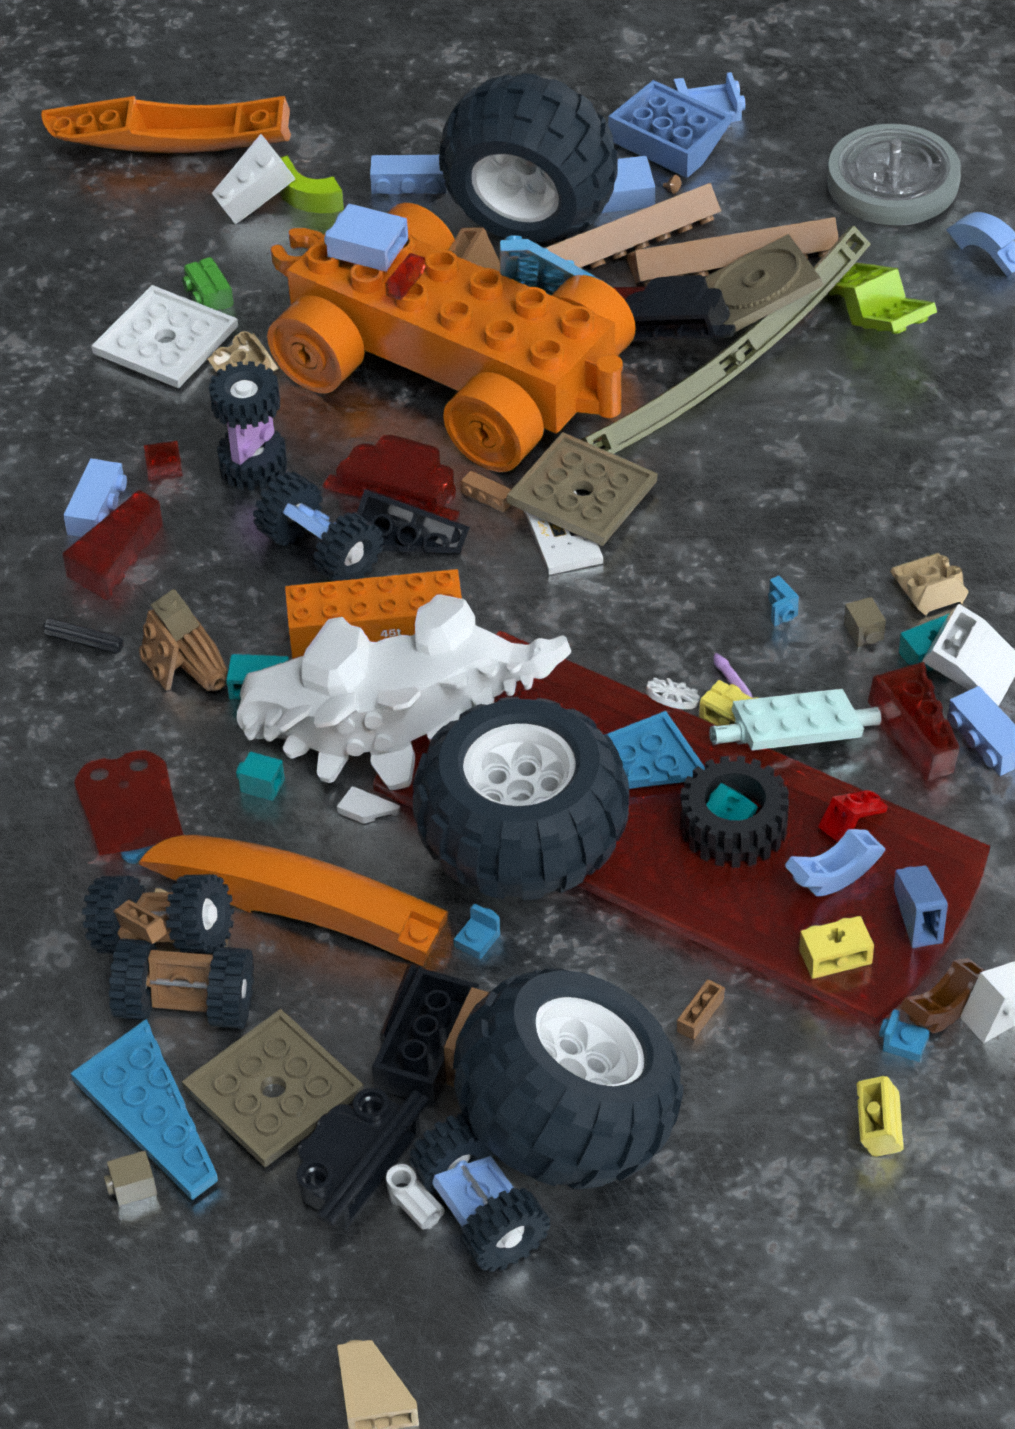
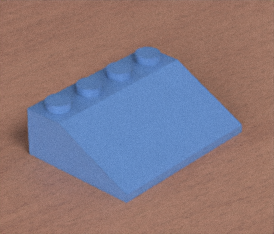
(668, 128)

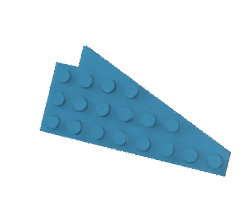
(535, 265)

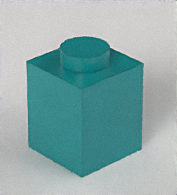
(260, 775)

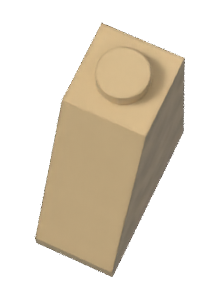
(373, 1390)

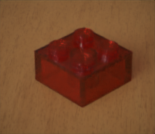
(163, 460)

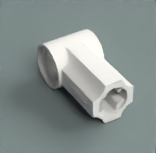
(414, 1197)

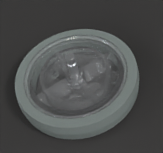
(893, 174)

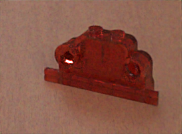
(399, 470)

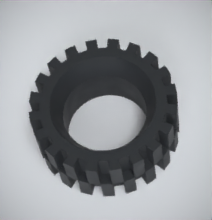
(734, 838)

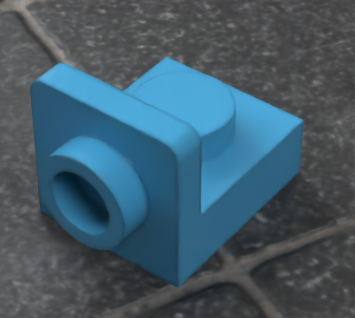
(783, 601)
(478, 932)
(903, 1038)

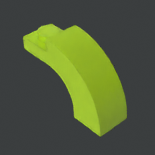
(312, 194)

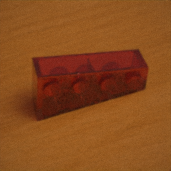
(113, 544)
(916, 719)

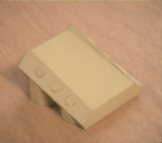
(245, 348)
(931, 582)

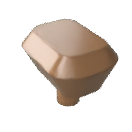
(673, 184)

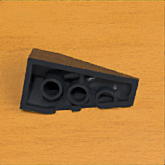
(411, 527)

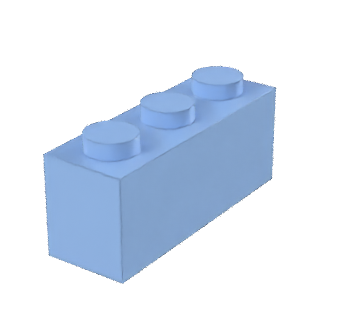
(406, 174)
(94, 496)
(984, 728)

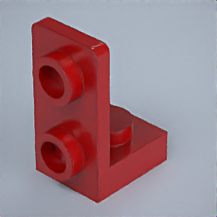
(847, 809)

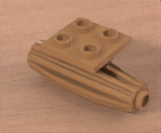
(193, 652)

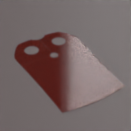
(130, 815)

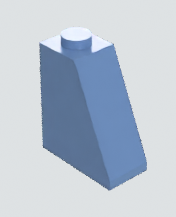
(921, 905)

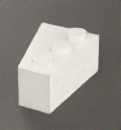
(252, 181)
(991, 1003)

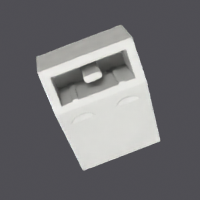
(972, 654)

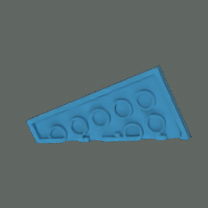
(654, 752)
(143, 1100)

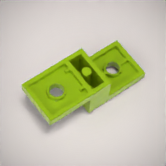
(878, 299)

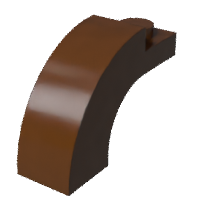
(946, 1000)

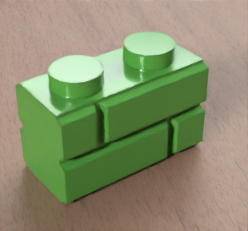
(207, 284)

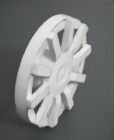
(672, 694)

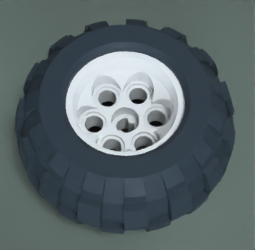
(528, 158)
(520, 798)
(567, 1078)

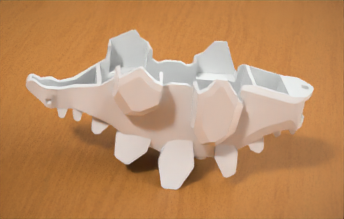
(383, 694)

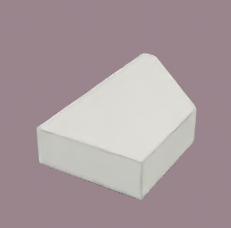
(365, 806)

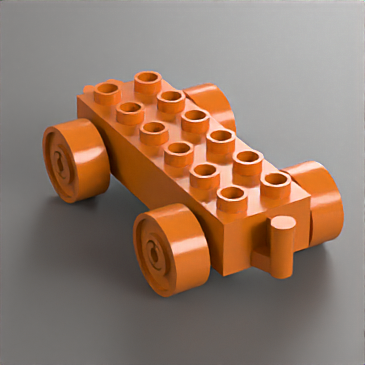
(503, 345)

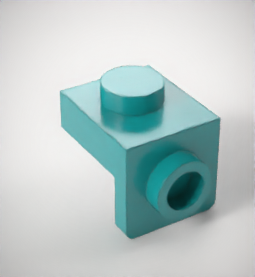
(730, 804)

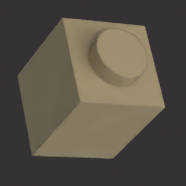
(175, 614)
(864, 621)
(130, 1178)

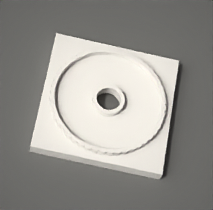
(162, 314)

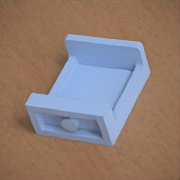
(721, 97)

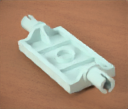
(795, 720)

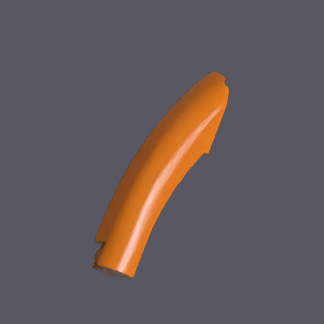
(170, 128)
(306, 890)

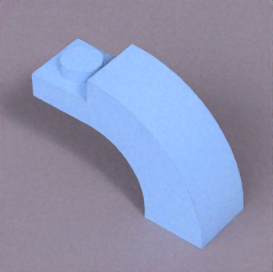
(989, 234)
(839, 865)

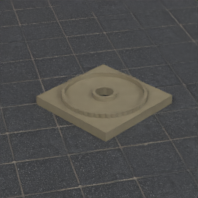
(764, 281)
(574, 465)
(267, 1055)

